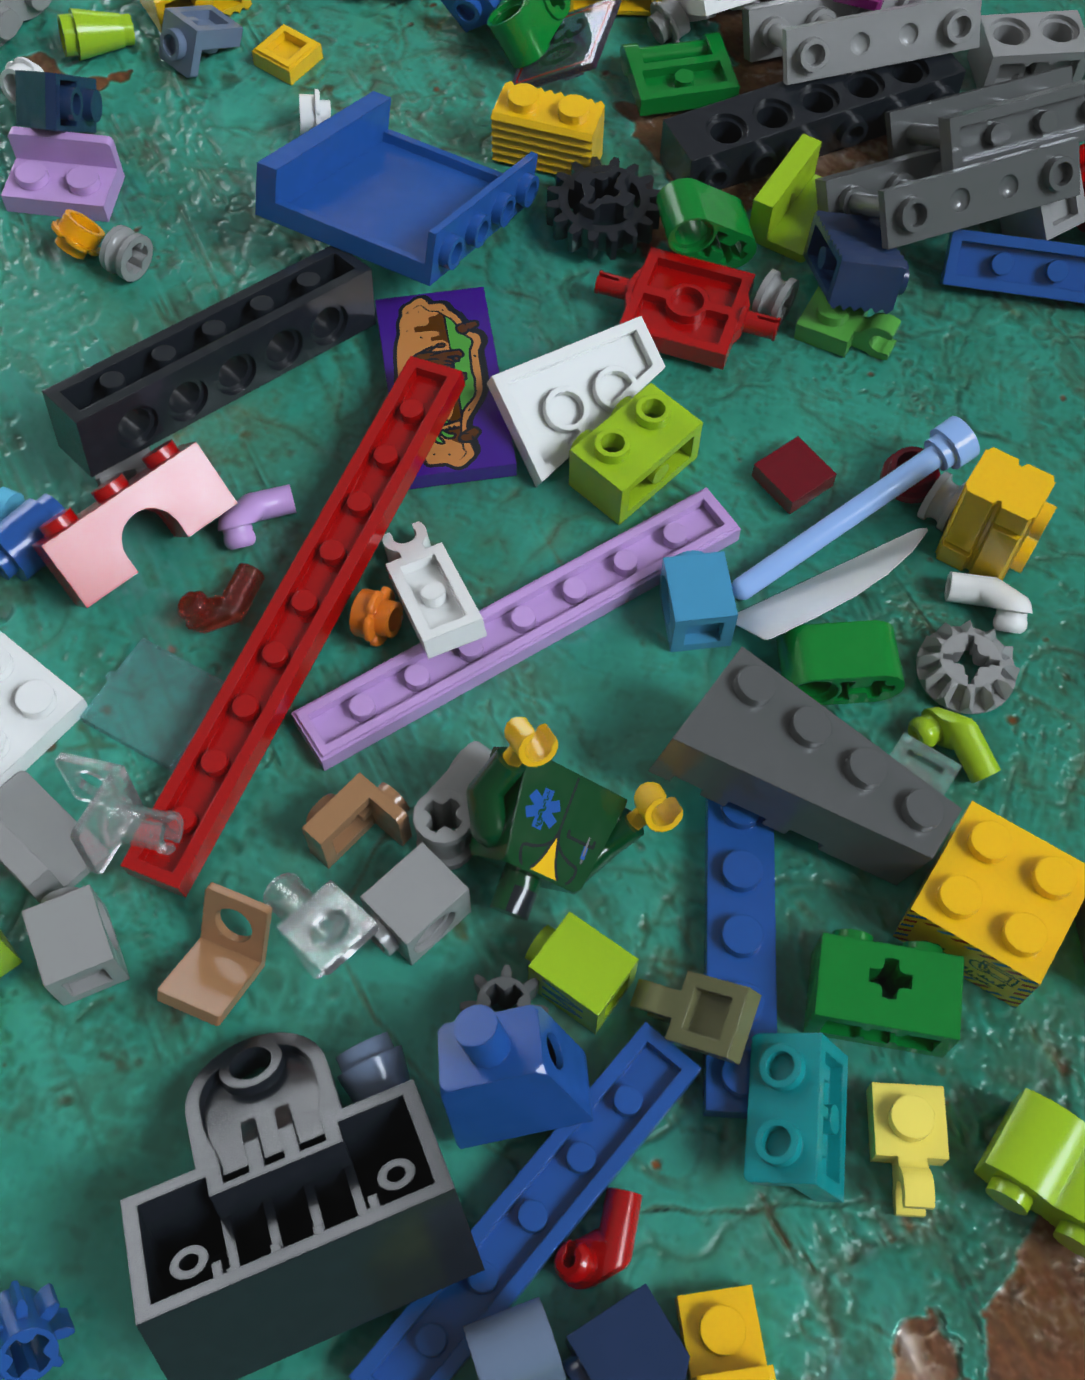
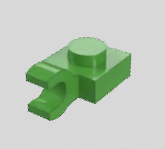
(840, 329)

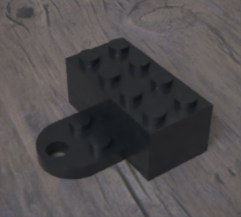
(291, 1217)

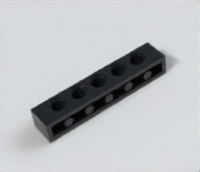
(757, 129)
(210, 359)

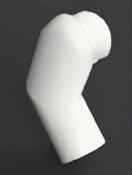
(993, 593)

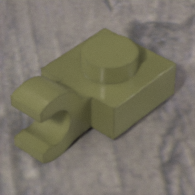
(703, 1016)

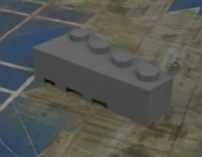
(806, 772)

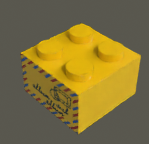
(997, 903)

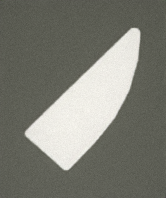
(827, 589)

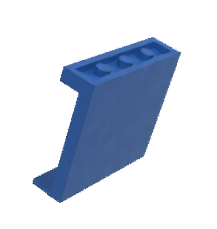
(388, 193)

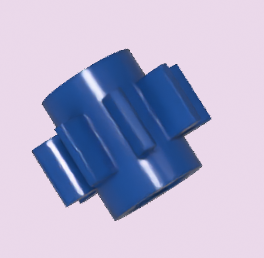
(30, 1331)

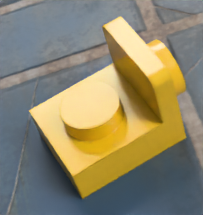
(723, 1335)

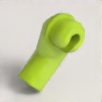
(958, 734)

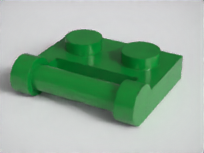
(679, 74)

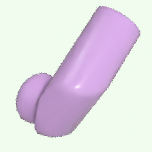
(253, 508)

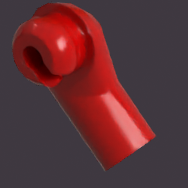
(605, 1249)

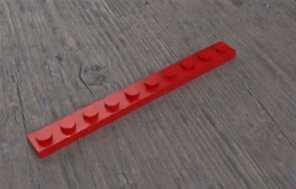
(297, 623)

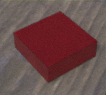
(793, 475)

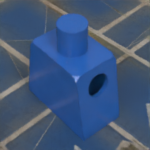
(510, 1075)

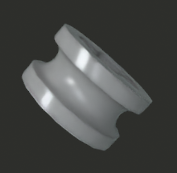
(126, 253)
(775, 295)
(941, 501)

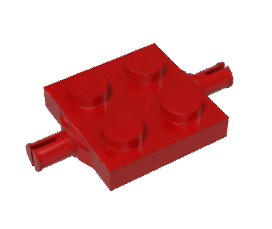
(690, 305)

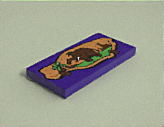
(455, 333)

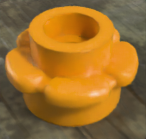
(77, 234)

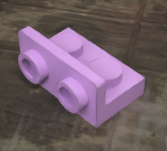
(62, 173)

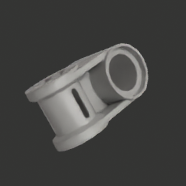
(449, 808)

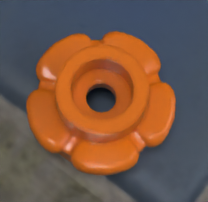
(375, 615)

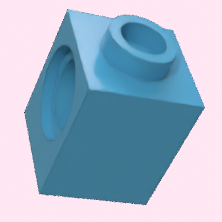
(697, 601)

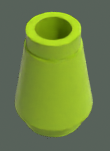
(94, 32)

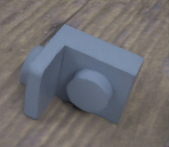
(195, 30)

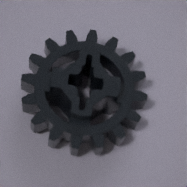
(603, 208)

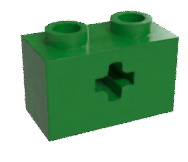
(850, 1006)

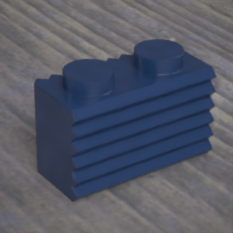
(851, 263)

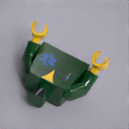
(550, 822)

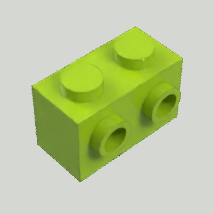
(634, 452)

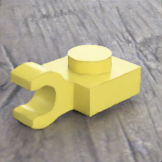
(910, 1132)

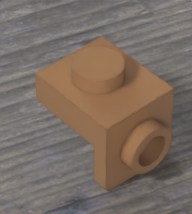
(344, 818)

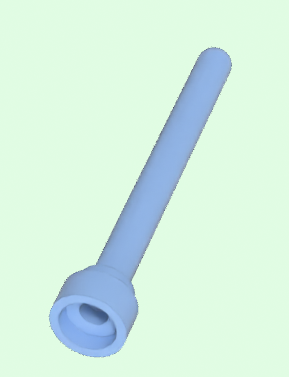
(949, 446)

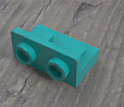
(797, 1114)

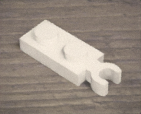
(432, 593)

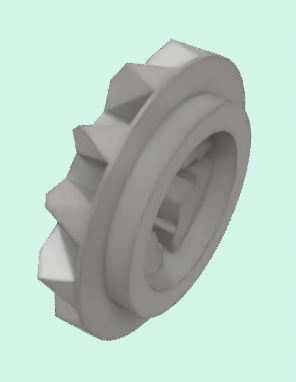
(946, 679)

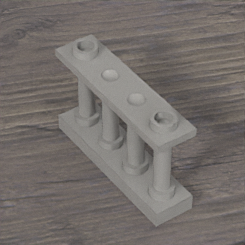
(838, 38)

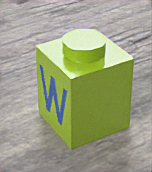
(580, 970)

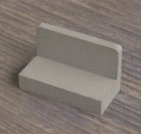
(37, 838)

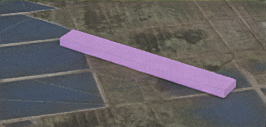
(515, 628)

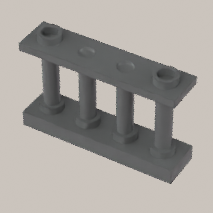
(991, 119)
(922, 202)

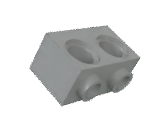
(1026, 45)

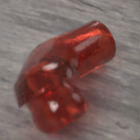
(212, 613)

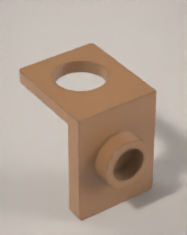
(220, 962)

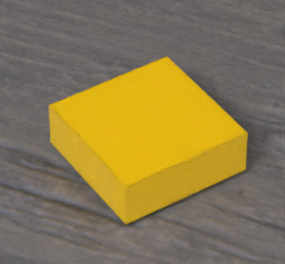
(287, 54)

